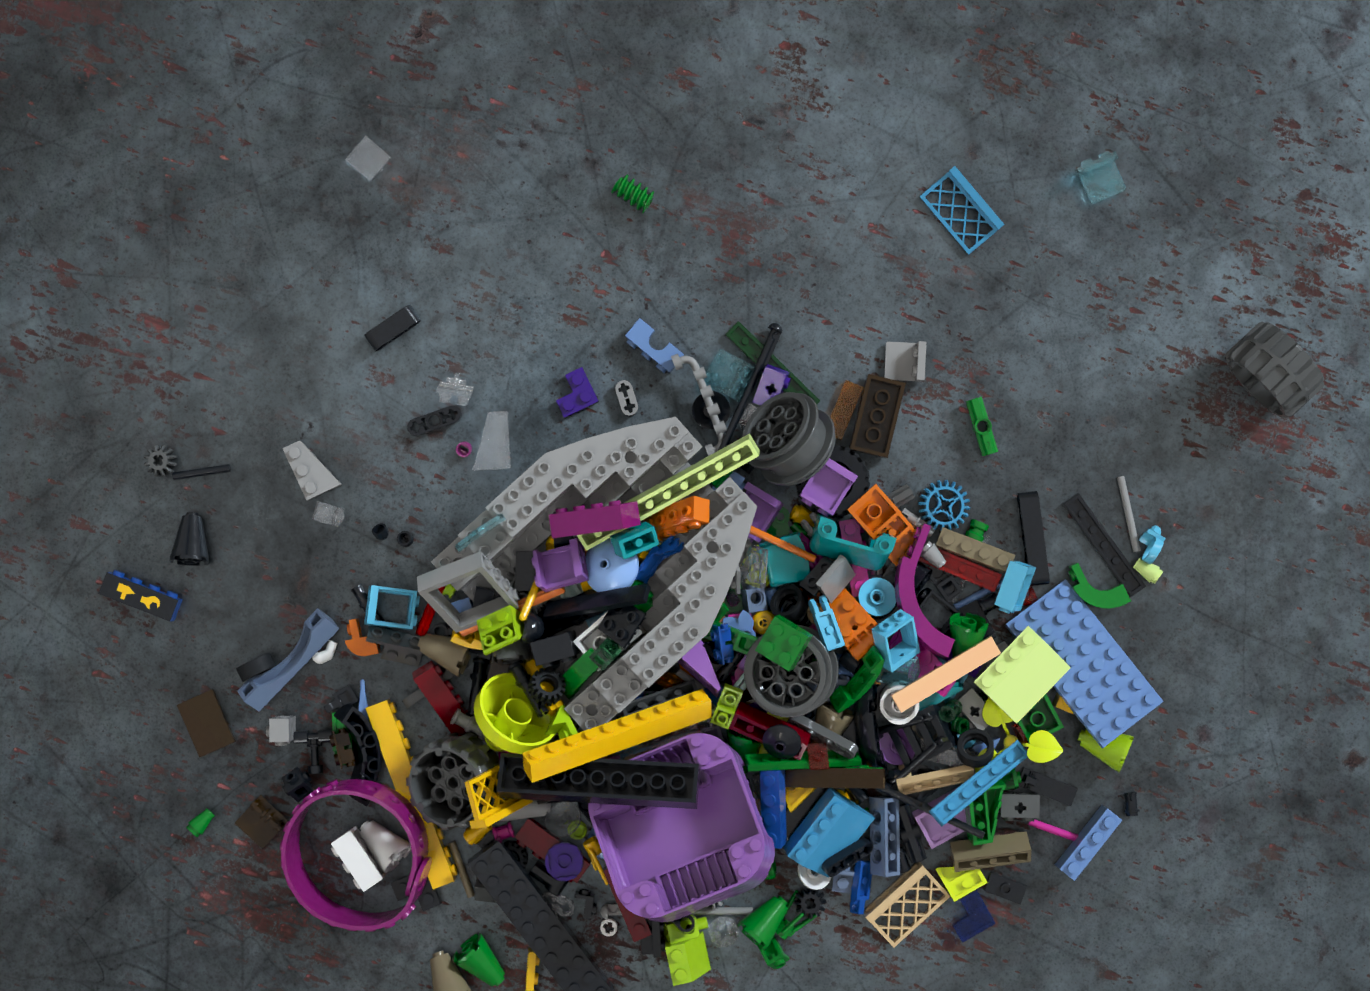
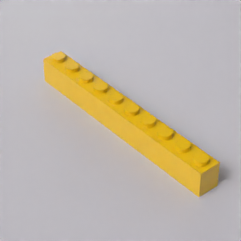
(616, 735)
(398, 758)

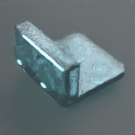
(1101, 177)

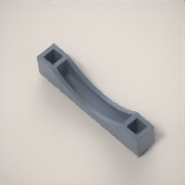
(263, 687)

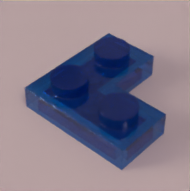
(977, 919)

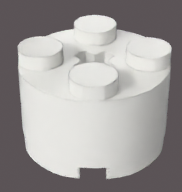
(889, 708)

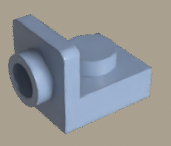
(843, 881)

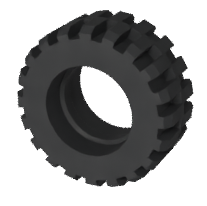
(851, 461)

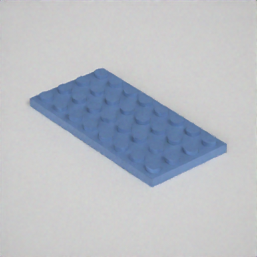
(1102, 681)

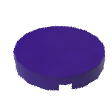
(564, 861)

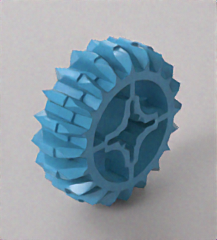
(958, 497)

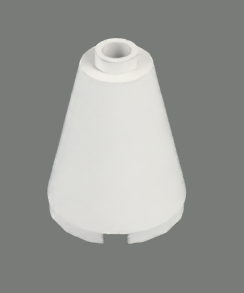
(384, 845)

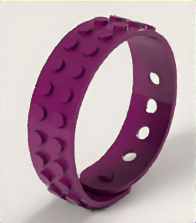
(313, 899)

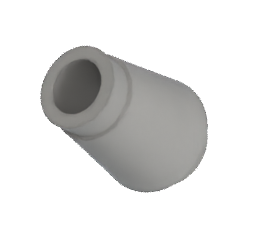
(932, 554)

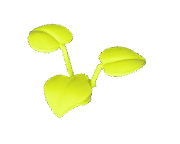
(1042, 745)

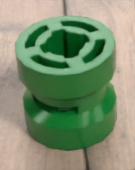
(977, 530)

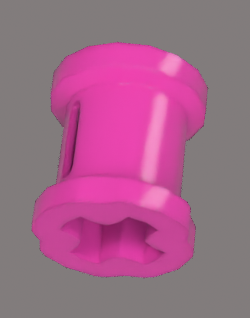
(504, 831)

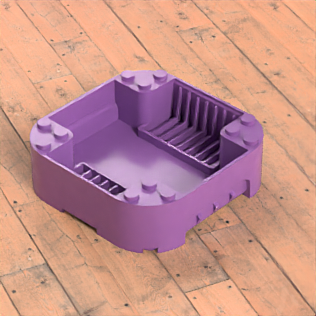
(682, 858)

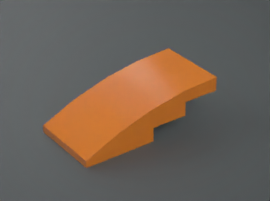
(880, 515)

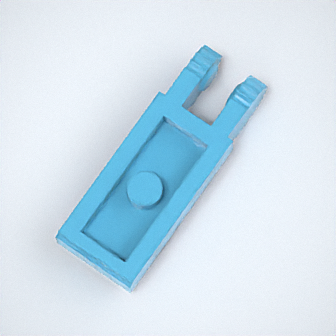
(826, 624)

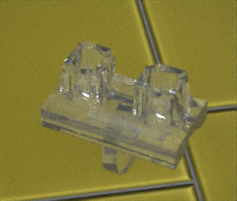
(457, 387)

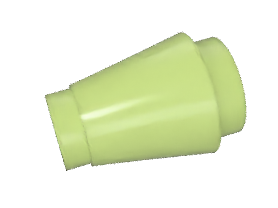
(1148, 571)

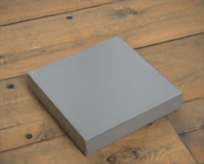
(835, 578)

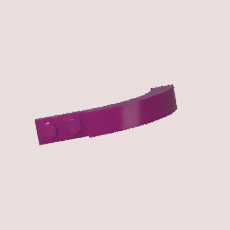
(906, 599)

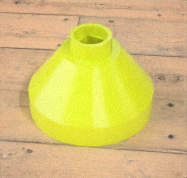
(508, 717)

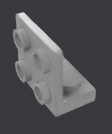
(905, 361)

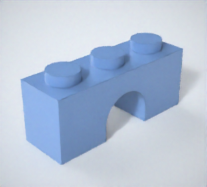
(639, 337)

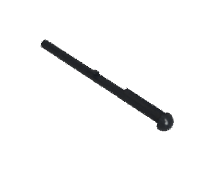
(762, 361)
(926, 808)

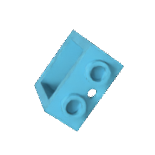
(1014, 586)
(411, 619)
(908, 647)

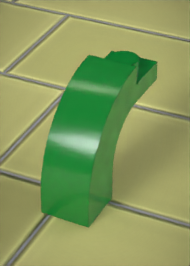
(1109, 598)

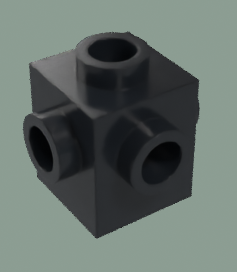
(297, 784)

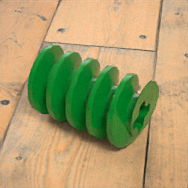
(633, 192)

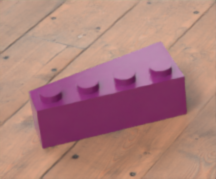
(594, 519)

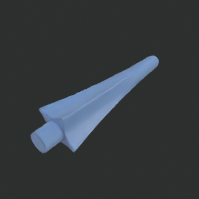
(362, 700)

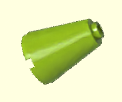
(1112, 754)

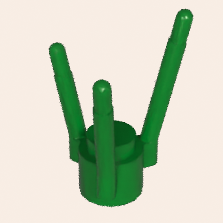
(786, 927)

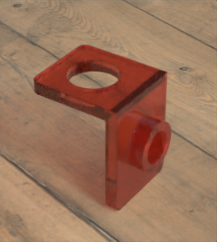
(817, 756)

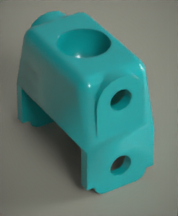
(783, 565)

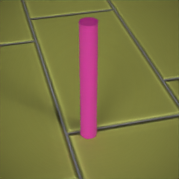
(1052, 829)

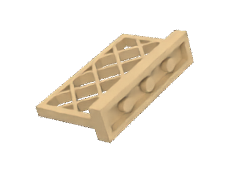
(892, 895)

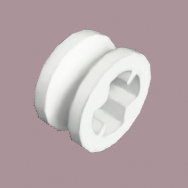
(603, 928)

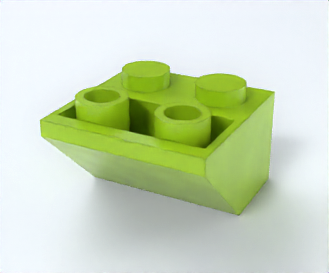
(500, 629)

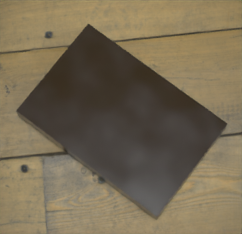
(206, 723)

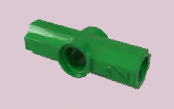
(985, 439)

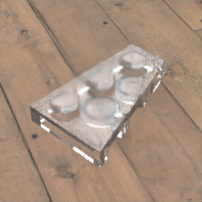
(495, 443)

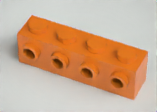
(680, 517)

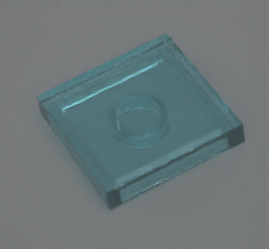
(480, 532)

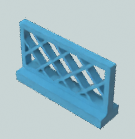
(974, 198)

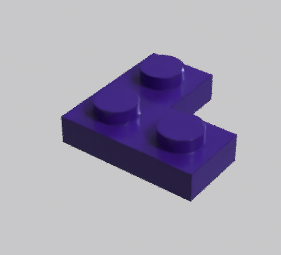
(582, 395)

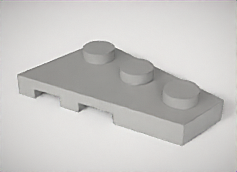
(309, 471)

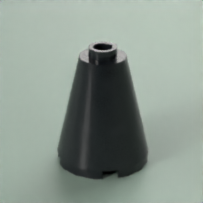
(190, 542)

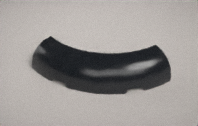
(867, 730)
(366, 746)

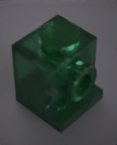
(609, 649)

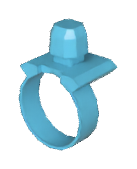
(1154, 542)

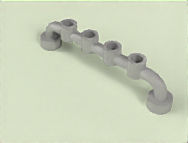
(706, 392)

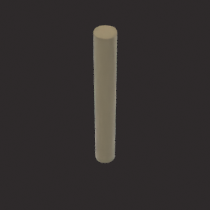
(461, 869)

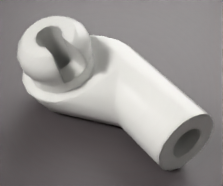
(327, 654)

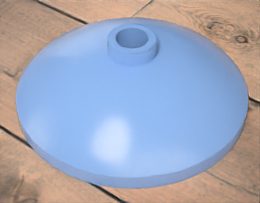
(617, 573)

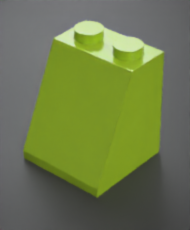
(687, 959)

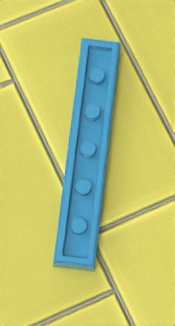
(979, 783)

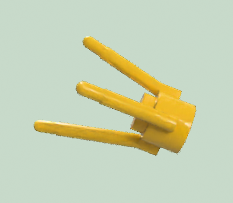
(593, 849)

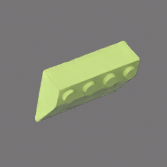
(1022, 674)

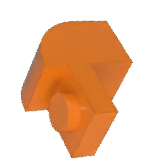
(358, 643)

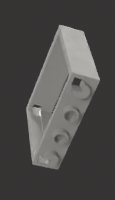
(477, 562)

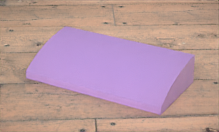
(931, 828)

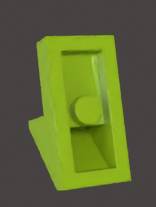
(561, 724)

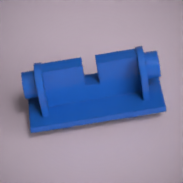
(719, 636)

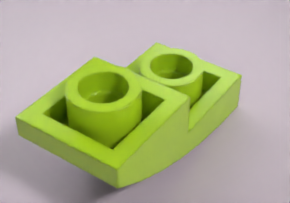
(726, 706)

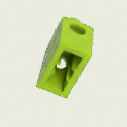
(673, 935)

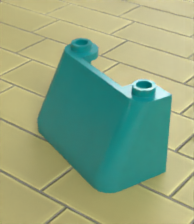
(825, 543)

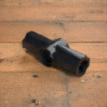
(910, 834)

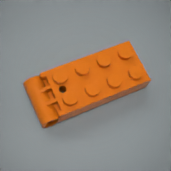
(853, 616)

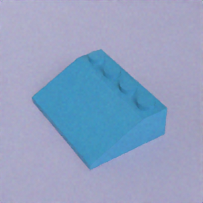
(827, 830)

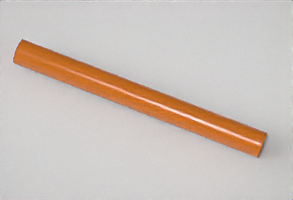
(782, 544)

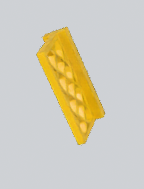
(489, 813)

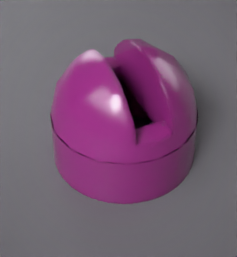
(462, 452)

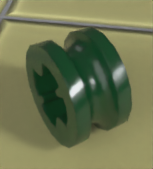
(959, 725)

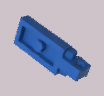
(860, 886)

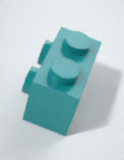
(634, 540)

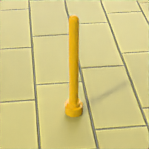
(534, 589)

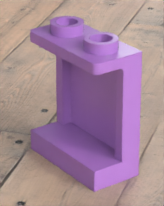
(828, 487)
(766, 510)
(560, 566)

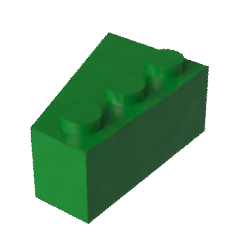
(983, 813)

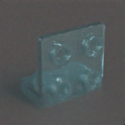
(729, 374)

